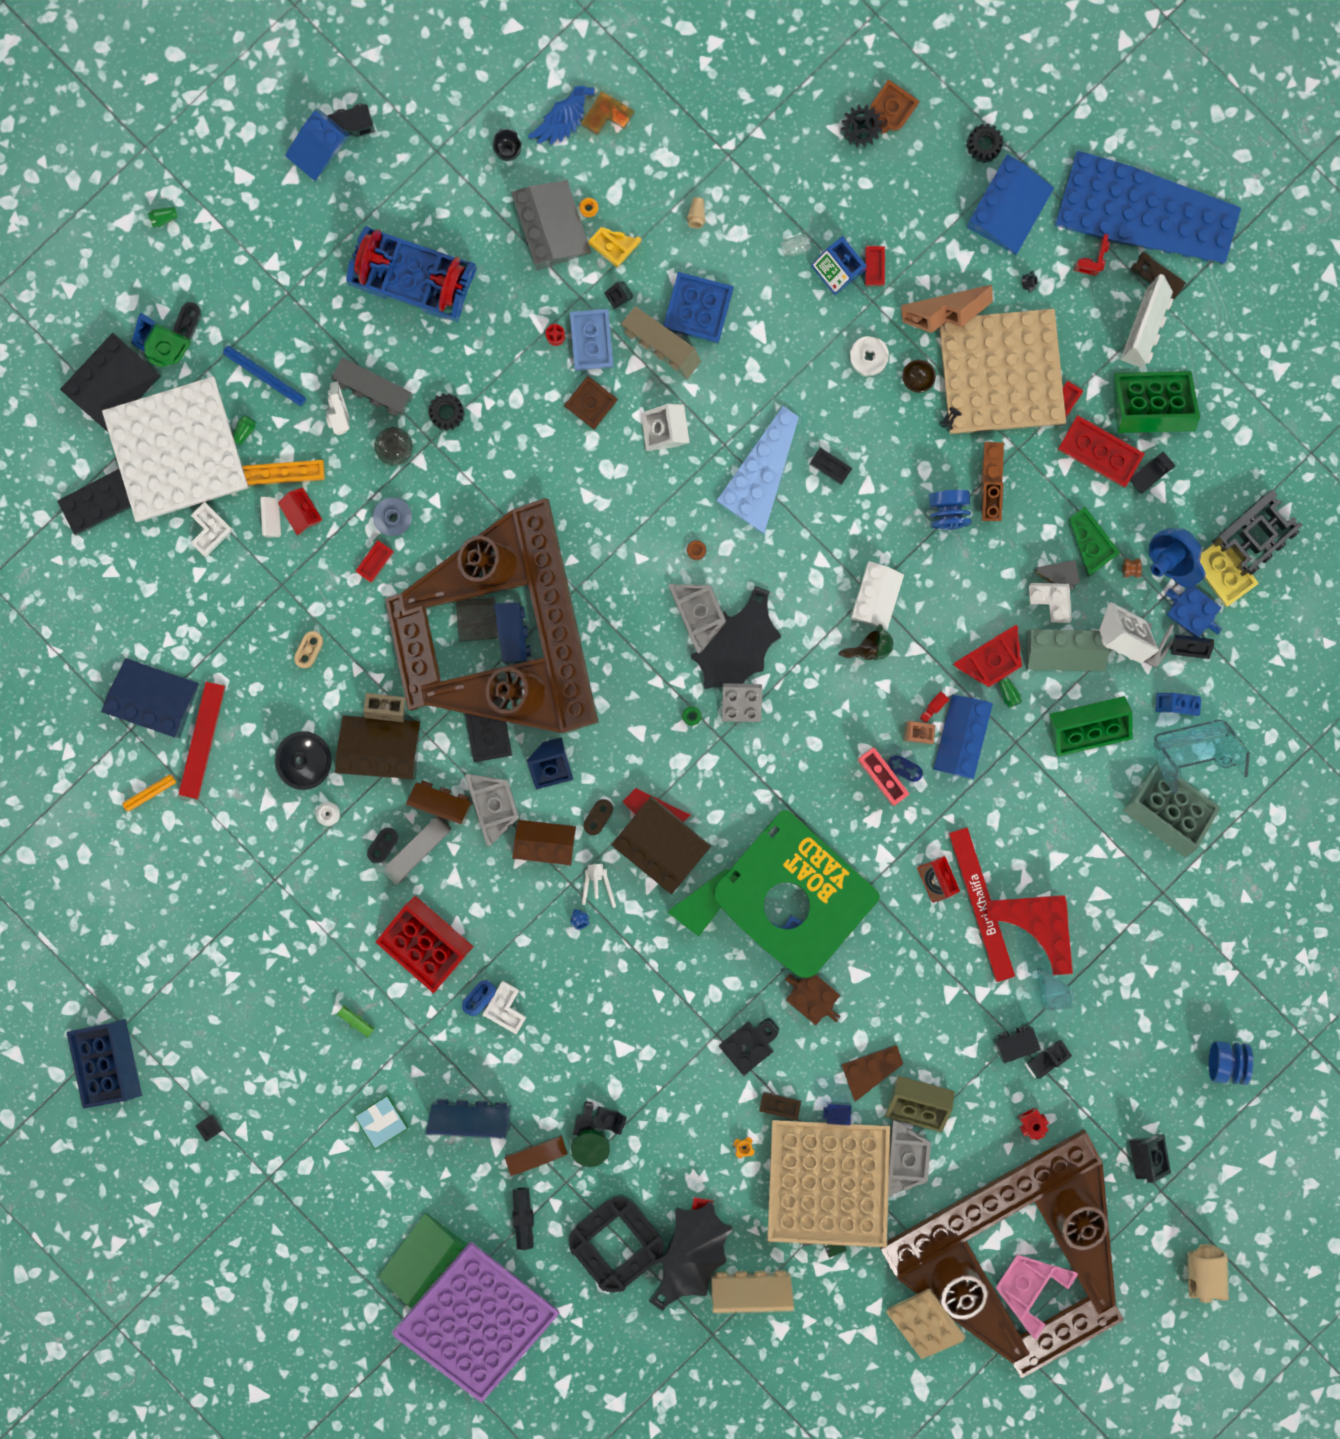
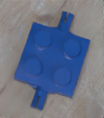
(1193, 611)

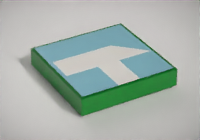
(381, 1122)

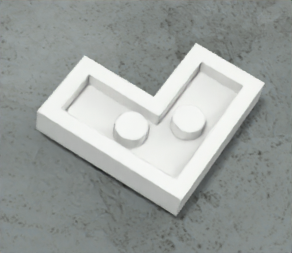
(214, 529)
(1056, 596)
(500, 1010)

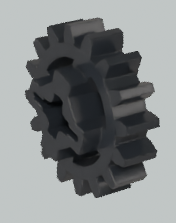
(868, 131)

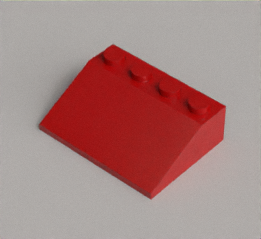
(424, 944)

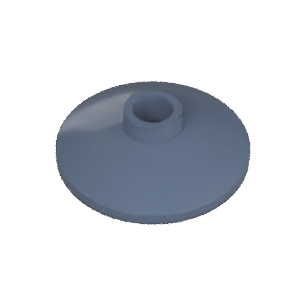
(390, 507)

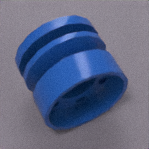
(950, 509)
(1230, 1062)

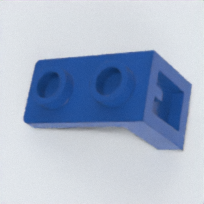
(1178, 703)

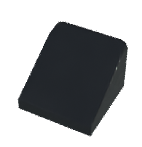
(618, 294)

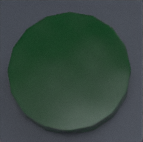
(590, 1148)

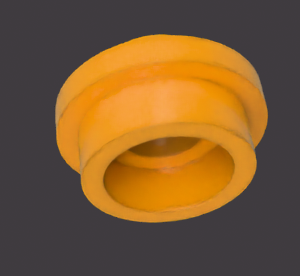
(585, 202)

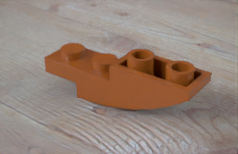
(992, 481)

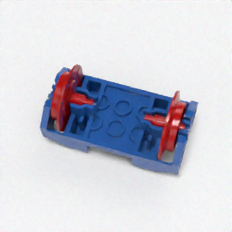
(410, 273)

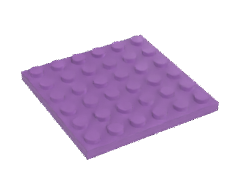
(475, 1322)

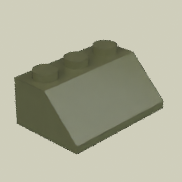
(920, 1104)

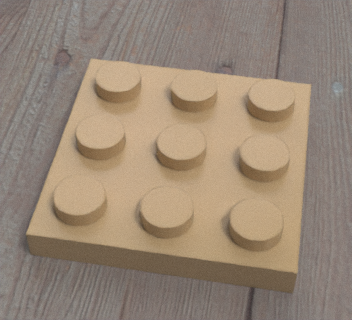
(925, 1324)

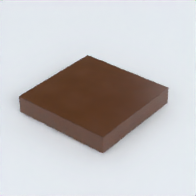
(591, 403)

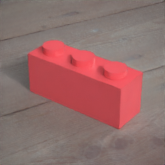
(883, 776)

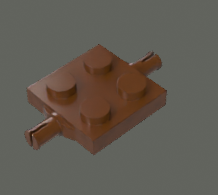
(812, 998)

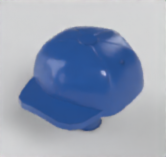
(1177, 556)

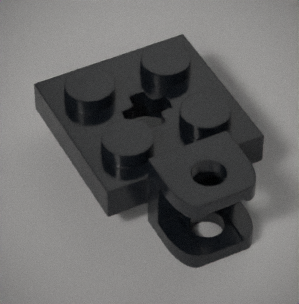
(757, 1038)

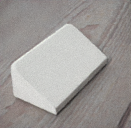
(270, 517)

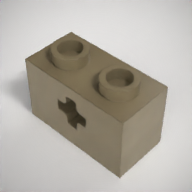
(384, 707)

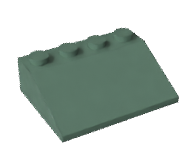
(1174, 818)

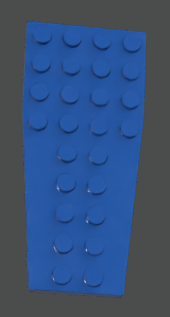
(1145, 210)

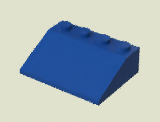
(1010, 205)

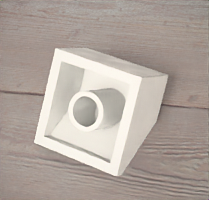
(665, 427)

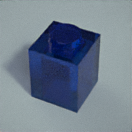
(837, 1113)

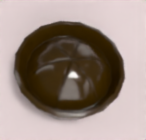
(919, 376)

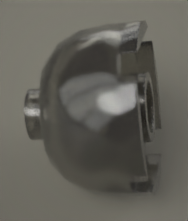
(393, 446)

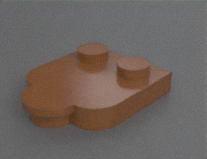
(894, 107)

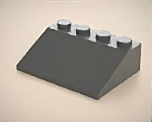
(550, 223)

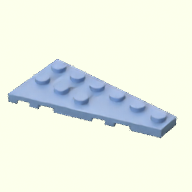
(757, 480)

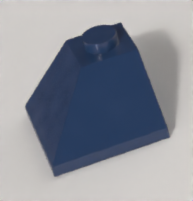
(550, 764)

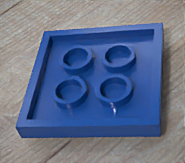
(698, 307)

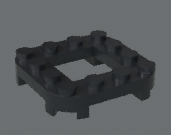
(593, 1261)

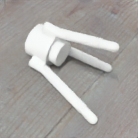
(594, 874)

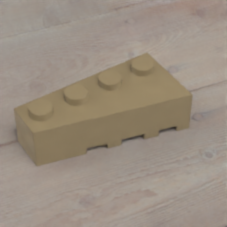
(661, 342)

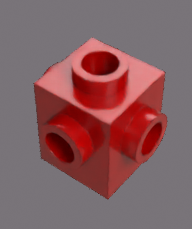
(1030, 1118)

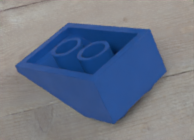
(316, 144)

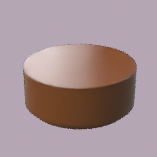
(696, 550)

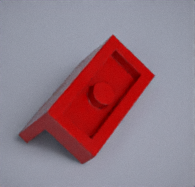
(299, 510)

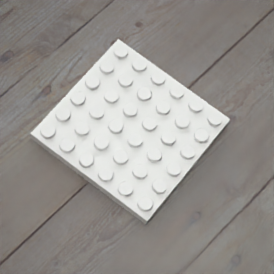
(175, 449)

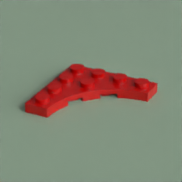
(1042, 918)

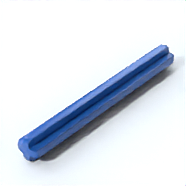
(263, 375)

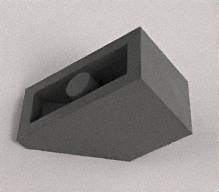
(1059, 573)

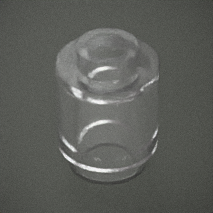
(795, 245)

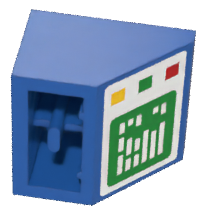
(838, 265)

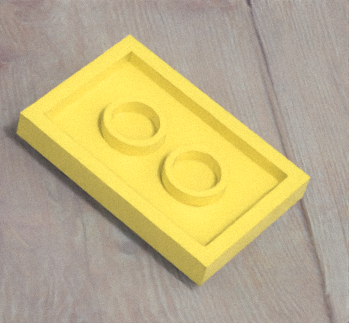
(1224, 576)

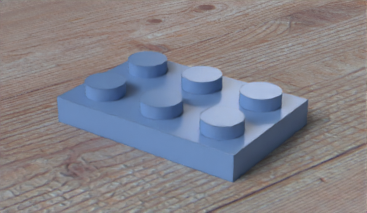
(591, 339)

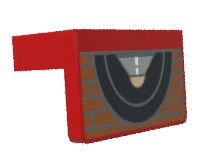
(938, 879)

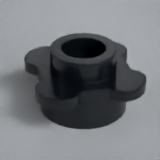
(1029, 281)

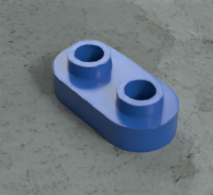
(479, 998)

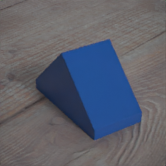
(142, 329)

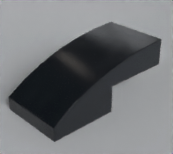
(1049, 1059)

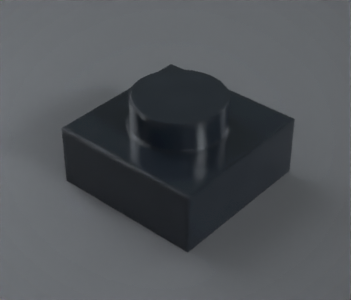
(209, 1127)

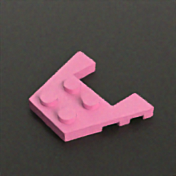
(1023, 1285)

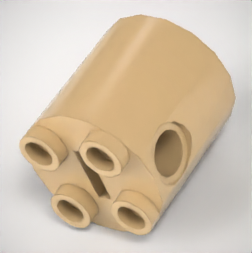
(1208, 1273)

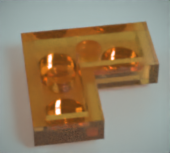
(606, 109)

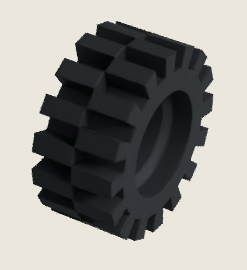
(987, 131)
(452, 422)

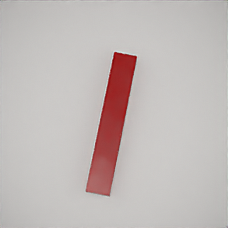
(202, 740)

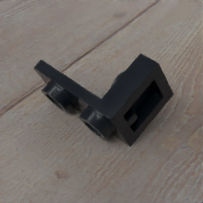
(1152, 472)

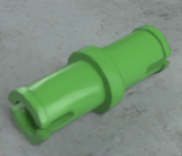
(355, 1021)

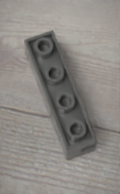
(372, 387)

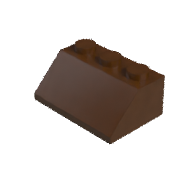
(440, 802)
(544, 842)

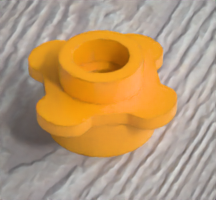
(744, 1152)

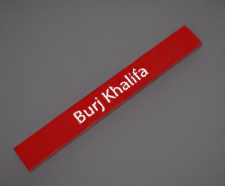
(978, 895)

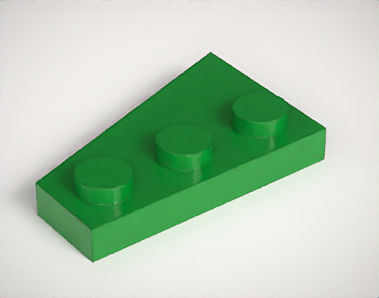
(1092, 541)

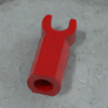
(934, 706)

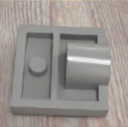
(742, 702)

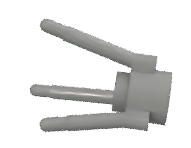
(1156, 659)

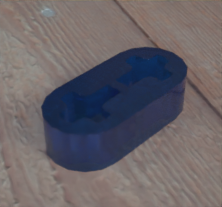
(902, 772)

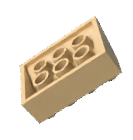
(752, 1291)

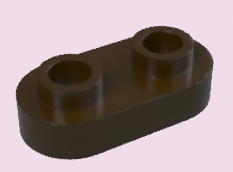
(597, 816)

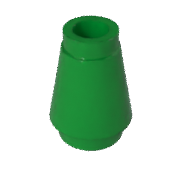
(162, 216)
(243, 429)
(1009, 693)

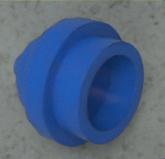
(579, 919)

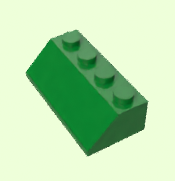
(1091, 726)

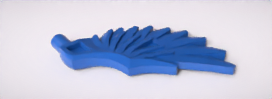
(563, 117)

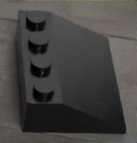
(109, 379)

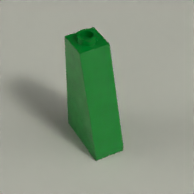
(700, 906)

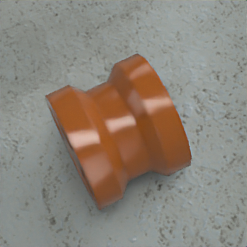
(1132, 568)

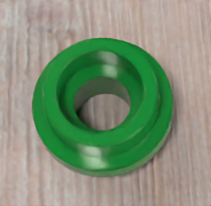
(696, 711)

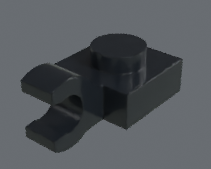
(584, 1121)

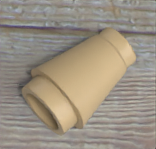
(696, 214)

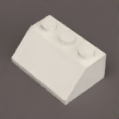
(877, 595)
(1127, 634)

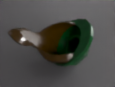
(875, 646)

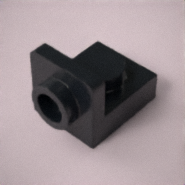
(609, 1120)

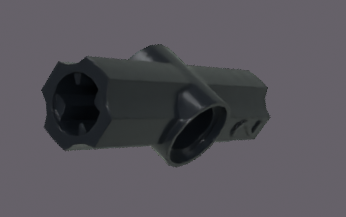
(523, 1218)

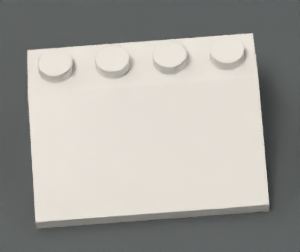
(1147, 323)

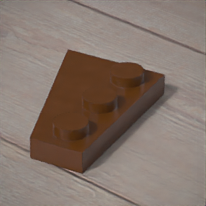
(871, 1069)

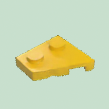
(613, 245)

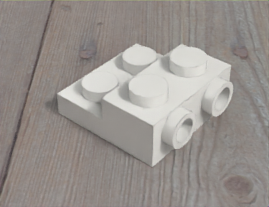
(337, 414)

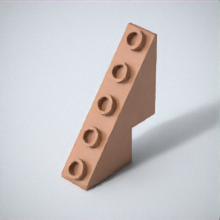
(952, 308)

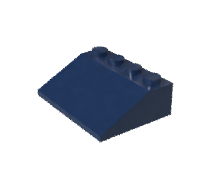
(150, 698)
(104, 1064)
(469, 1119)

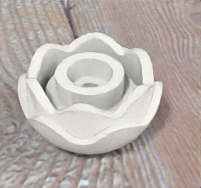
(334, 813)

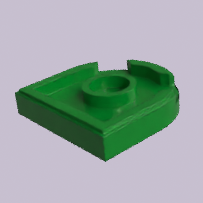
(165, 346)

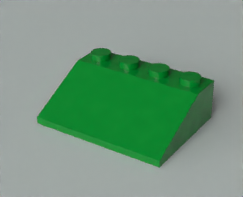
(1155, 402)
(421, 1260)

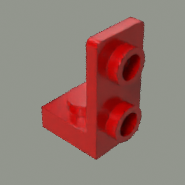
(1087, 265)

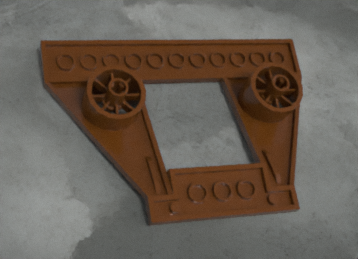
(525, 554)
(1062, 1186)

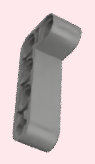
(416, 850)

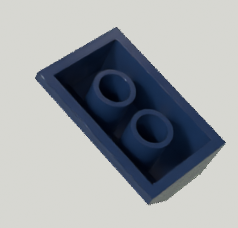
(512, 633)

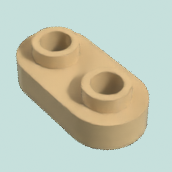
(308, 649)

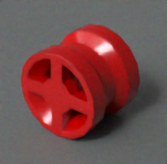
(555, 330)

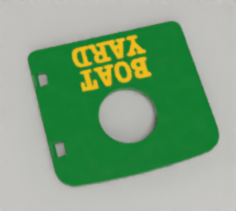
(834, 891)

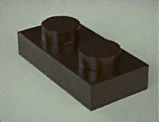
(780, 1105)

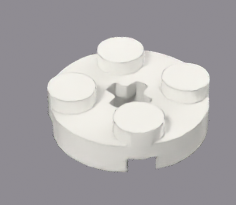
(874, 346)

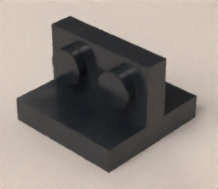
(1150, 1158)

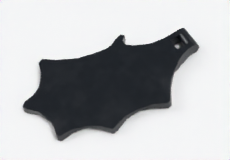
(739, 645)
(691, 1255)

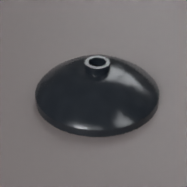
(314, 763)

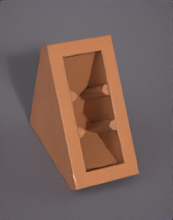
(919, 732)

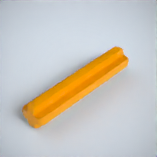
(149, 792)

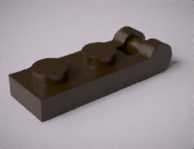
(1154, 271)

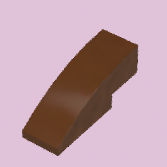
(535, 1155)

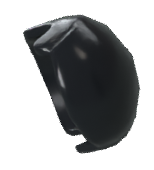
(507, 145)

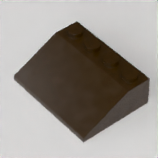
(378, 747)
(661, 845)

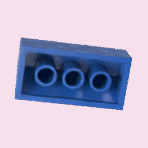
(963, 736)

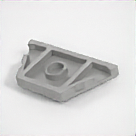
(699, 612)
(493, 805)
(907, 1159)

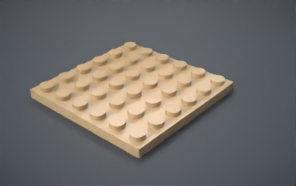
(1003, 372)
(829, 1184)

